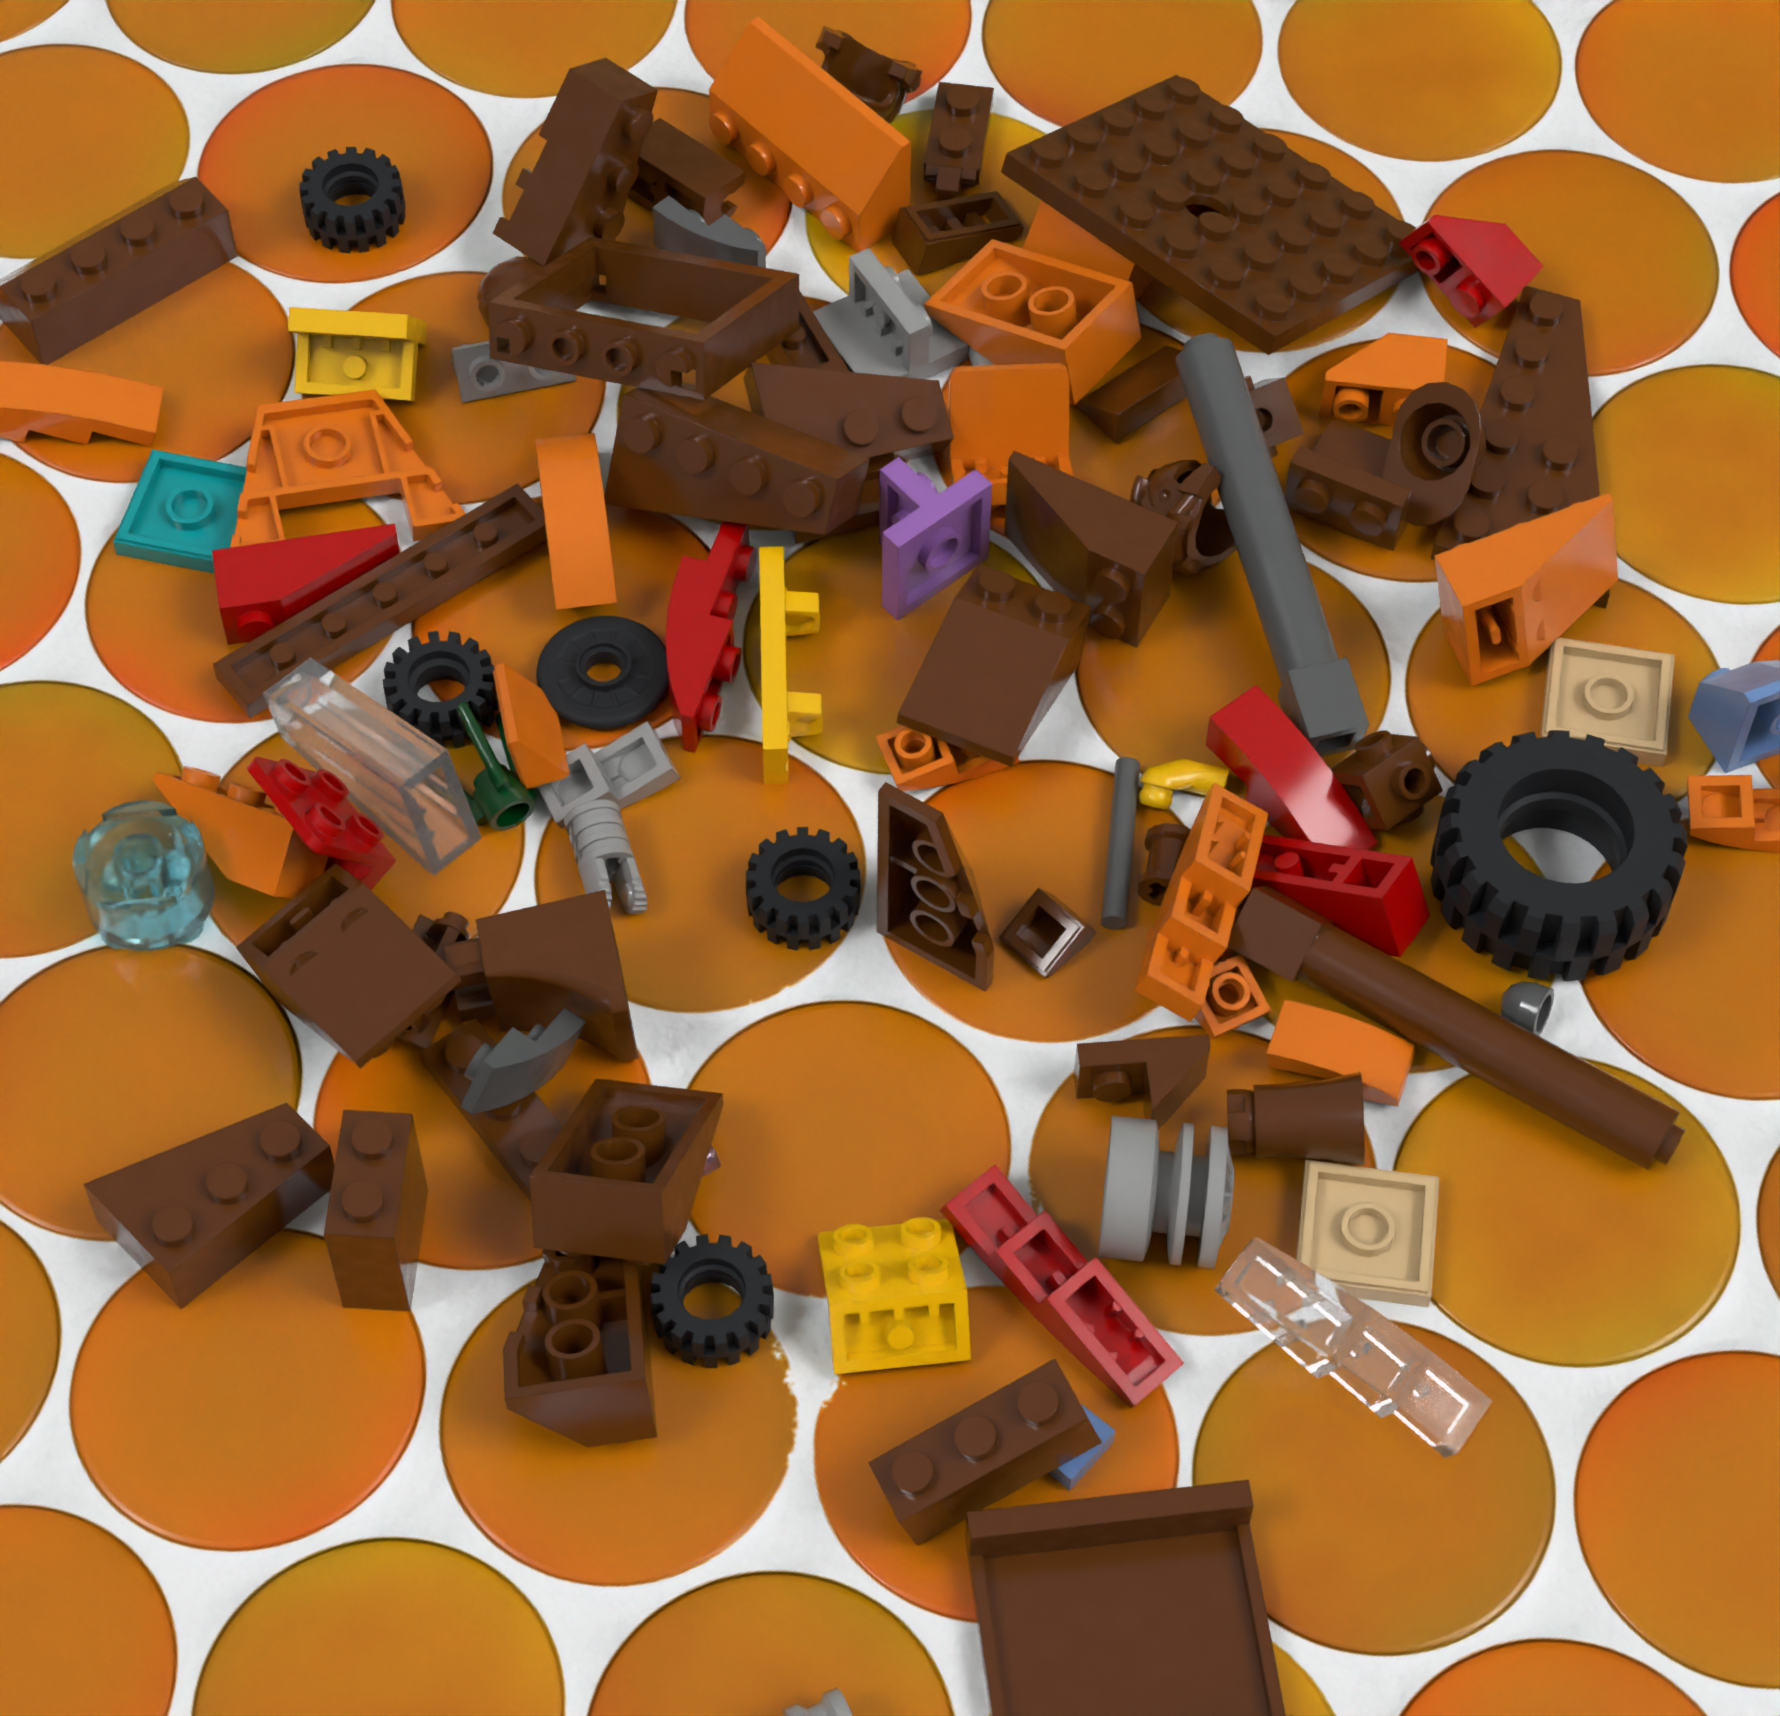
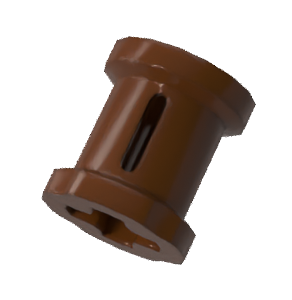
(1164, 847)

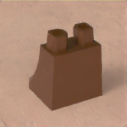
(545, 961)

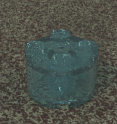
(144, 877)

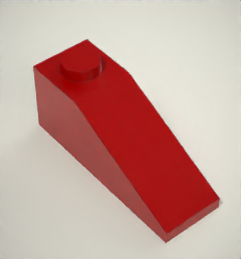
(280, 578)
(1358, 889)

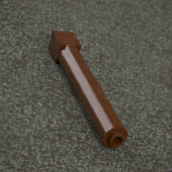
(1455, 1028)

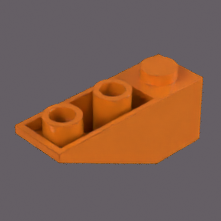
(243, 833)

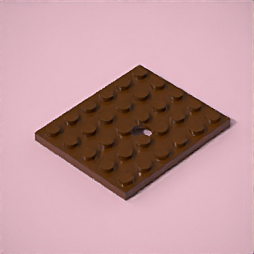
(1284, 233)

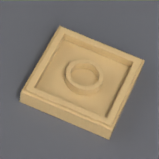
(1609, 695)
(1369, 1230)

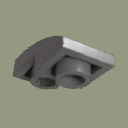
(688, 233)
(520, 1063)

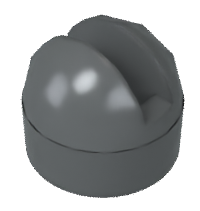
(1528, 1005)

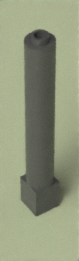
(1316, 684)

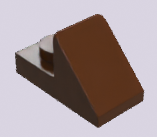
(1157, 1068)

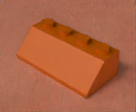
(811, 137)

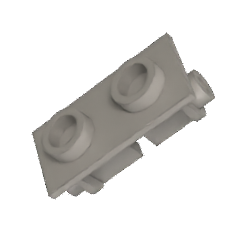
(486, 377)

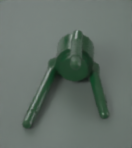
(498, 791)

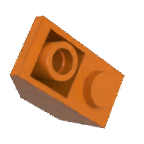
(1381, 377)

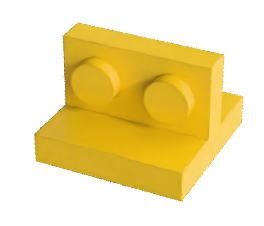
(356, 352)

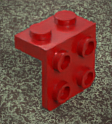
(325, 818)

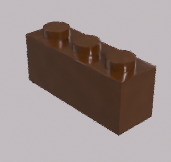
(984, 1452)

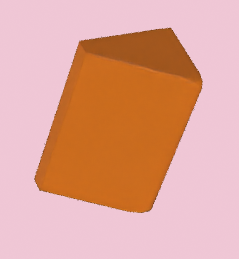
(530, 729)

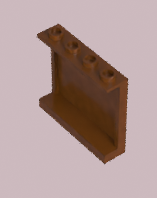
(1124, 1606)

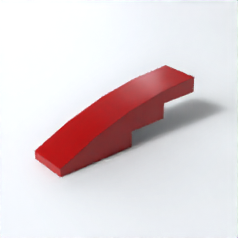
(1061, 1288)

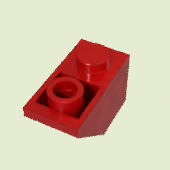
(1472, 263)

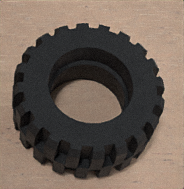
(1571, 789)

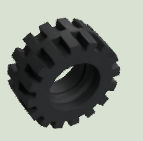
(358, 223)
(796, 857)
(712, 1264)

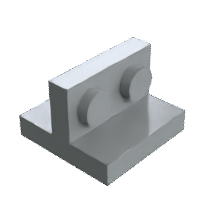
(886, 326)

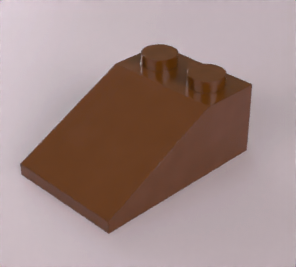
(1091, 546)
(996, 665)
(624, 1172)

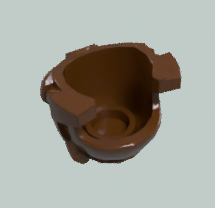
(868, 75)
(1184, 495)

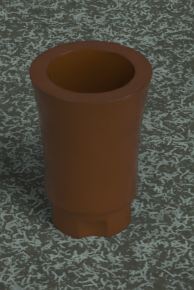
(1299, 1120)

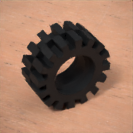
(441, 662)

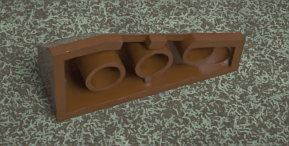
(583, 1352)

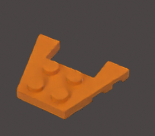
(334, 453)

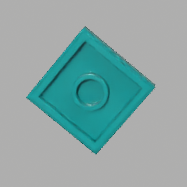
(181, 511)

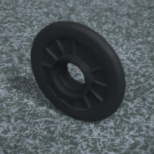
(610, 703)

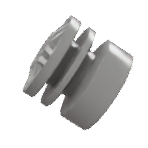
(1164, 1192)

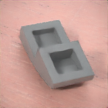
(618, 772)

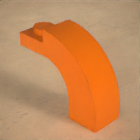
(575, 521)

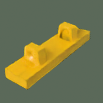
(783, 712)

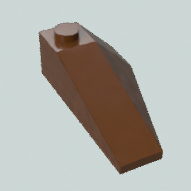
(929, 889)

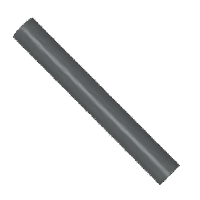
(1120, 843)

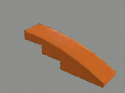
(75, 404)
(1202, 902)

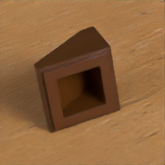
(1047, 933)

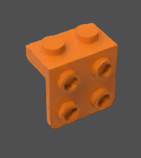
(1005, 412)

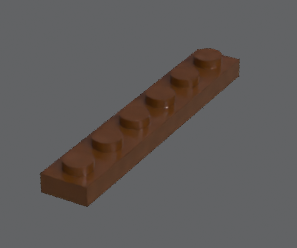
(386, 596)

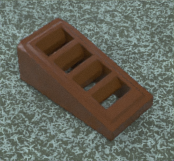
(927, 249)

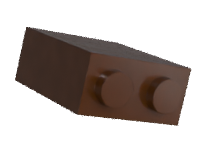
(376, 1210)

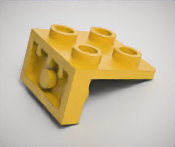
(894, 1295)

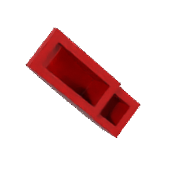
(1285, 773)

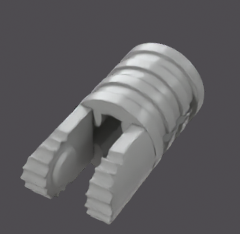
(605, 853)

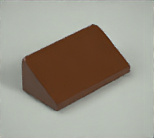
(1135, 395)

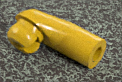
(1179, 775)

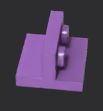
(929, 535)

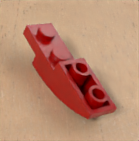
(702, 631)

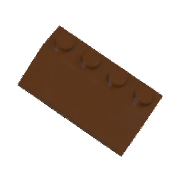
(116, 269)

